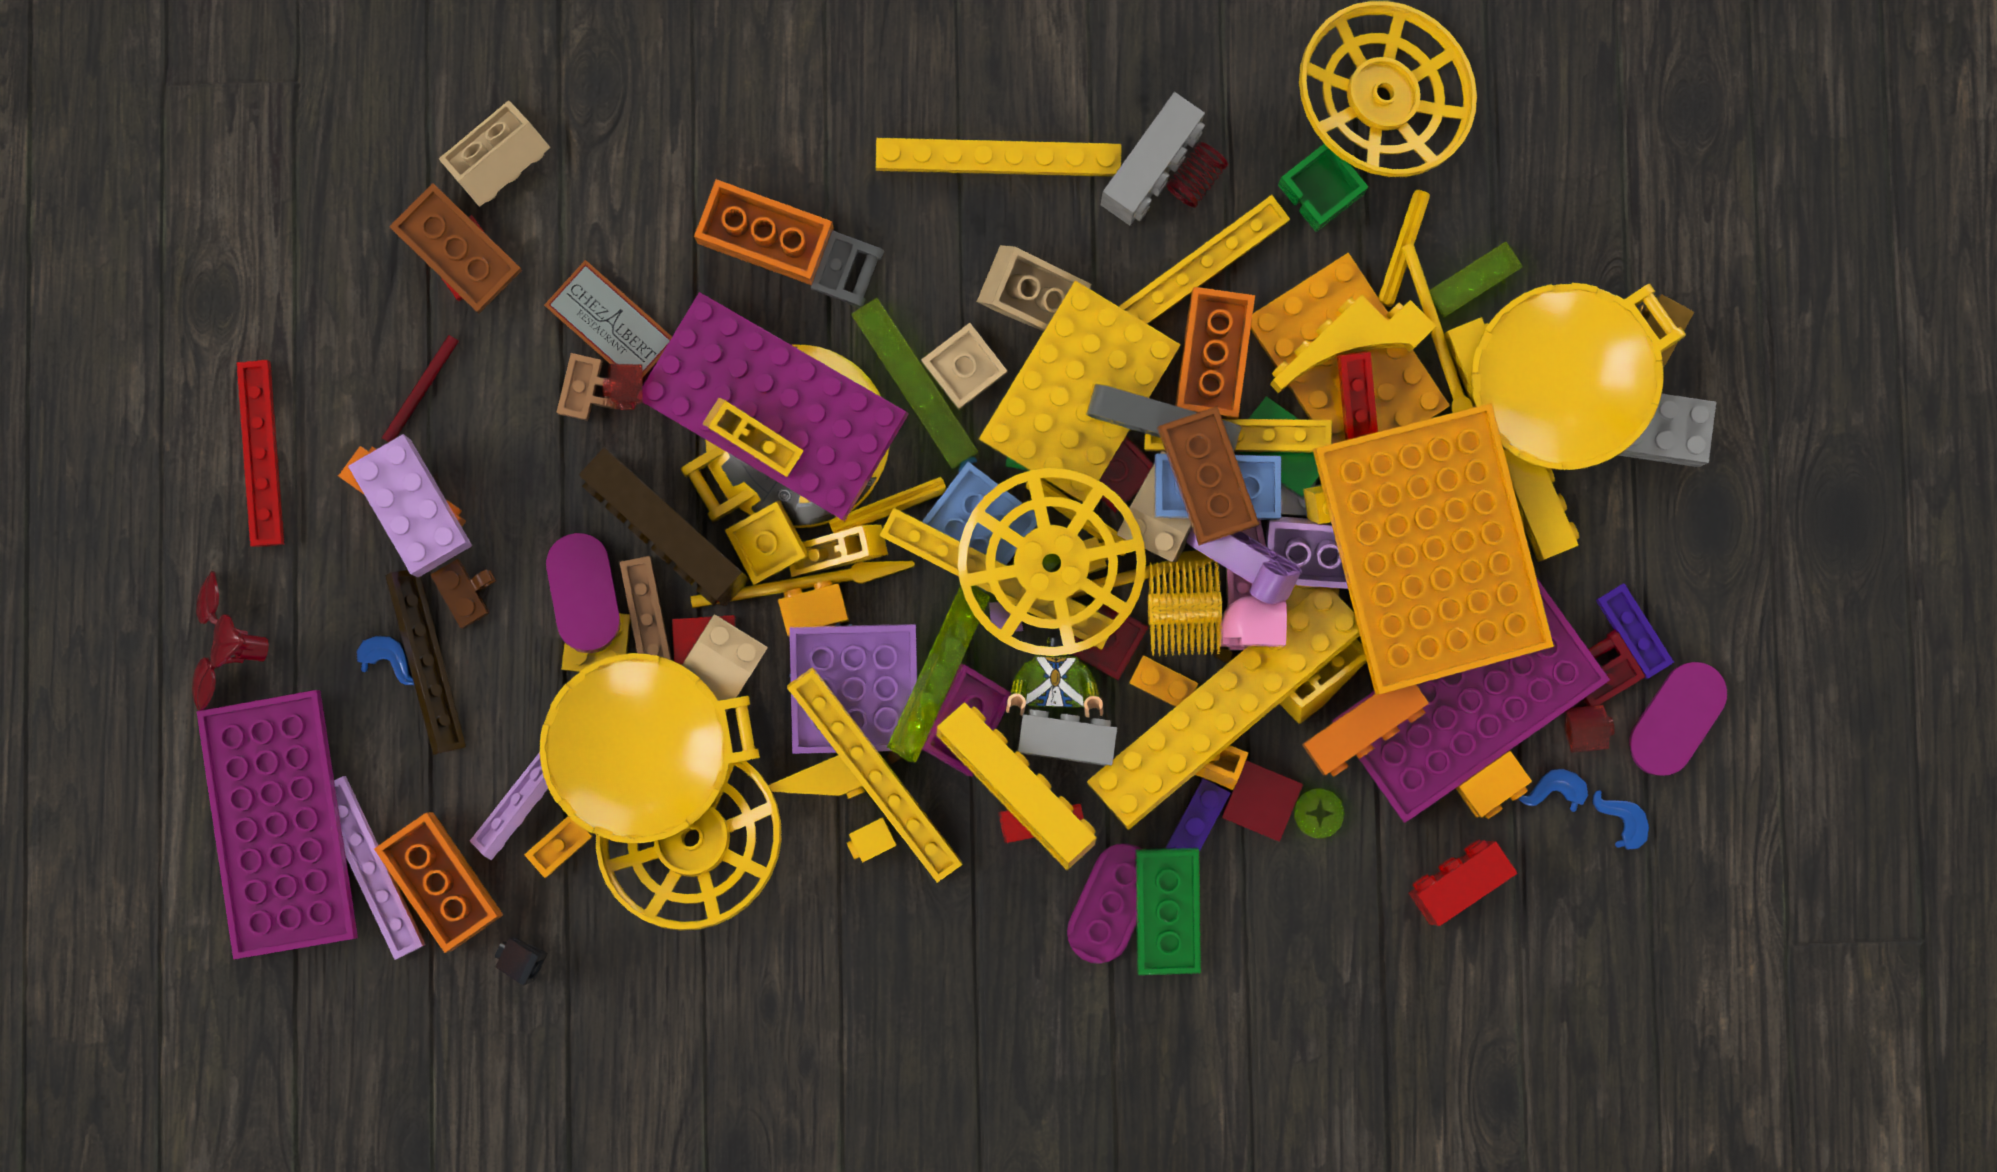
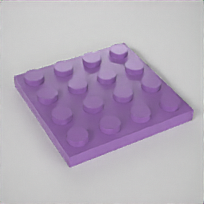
(867, 671)

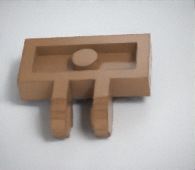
(580, 388)

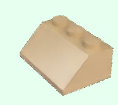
(494, 153)

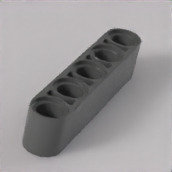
(1141, 412)

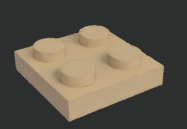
(964, 366)

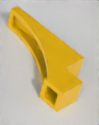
(1356, 330)

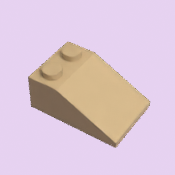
(1025, 287)
(1160, 535)
(724, 658)

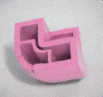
(1254, 623)

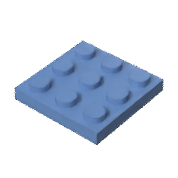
(959, 501)

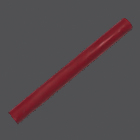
(420, 388)

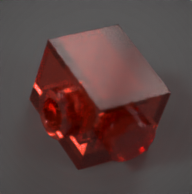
(624, 386)
(1588, 728)

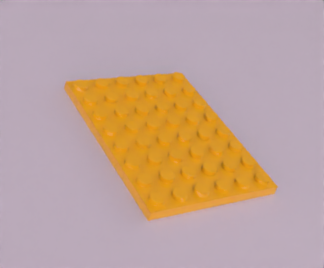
(1433, 548)

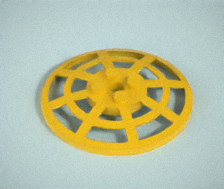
(1396, 79)
(1051, 540)
(699, 859)

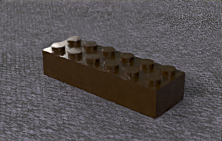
(658, 522)

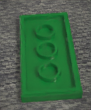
(1168, 911)

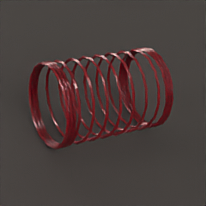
(1184, 190)

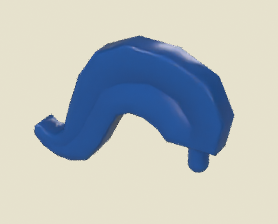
(387, 648)
(1558, 780)
(1634, 819)

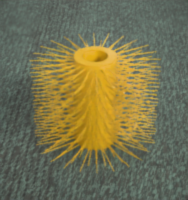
(1185, 608)

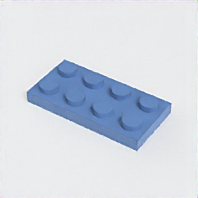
(1260, 476)

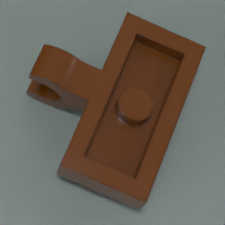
(462, 592)

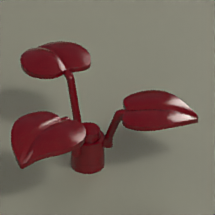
(226, 642)

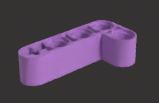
(1269, 572)

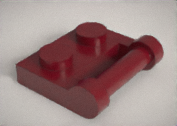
(1621, 670)

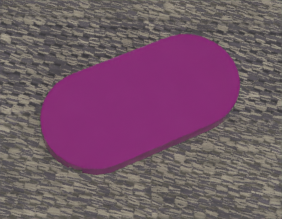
(583, 593)
(1678, 718)
(1106, 907)

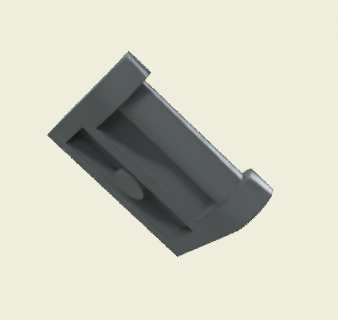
(837, 266)

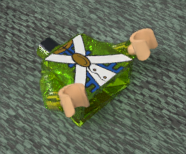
(1055, 683)

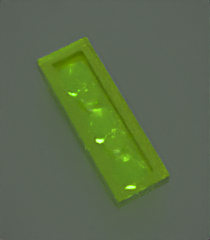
(1475, 279)

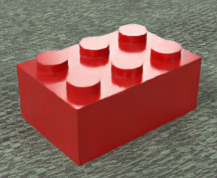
(1461, 881)

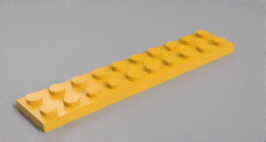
(1224, 708)

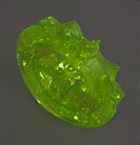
(1308, 802)

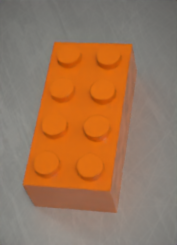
(763, 232)
(1215, 351)
(438, 882)

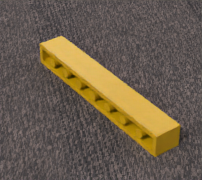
(1536, 497)

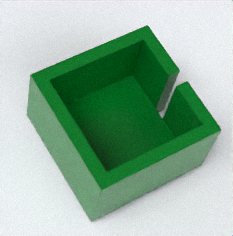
(1322, 186)

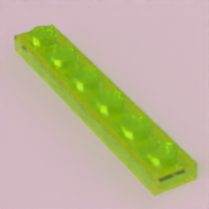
(914, 383)
(936, 676)

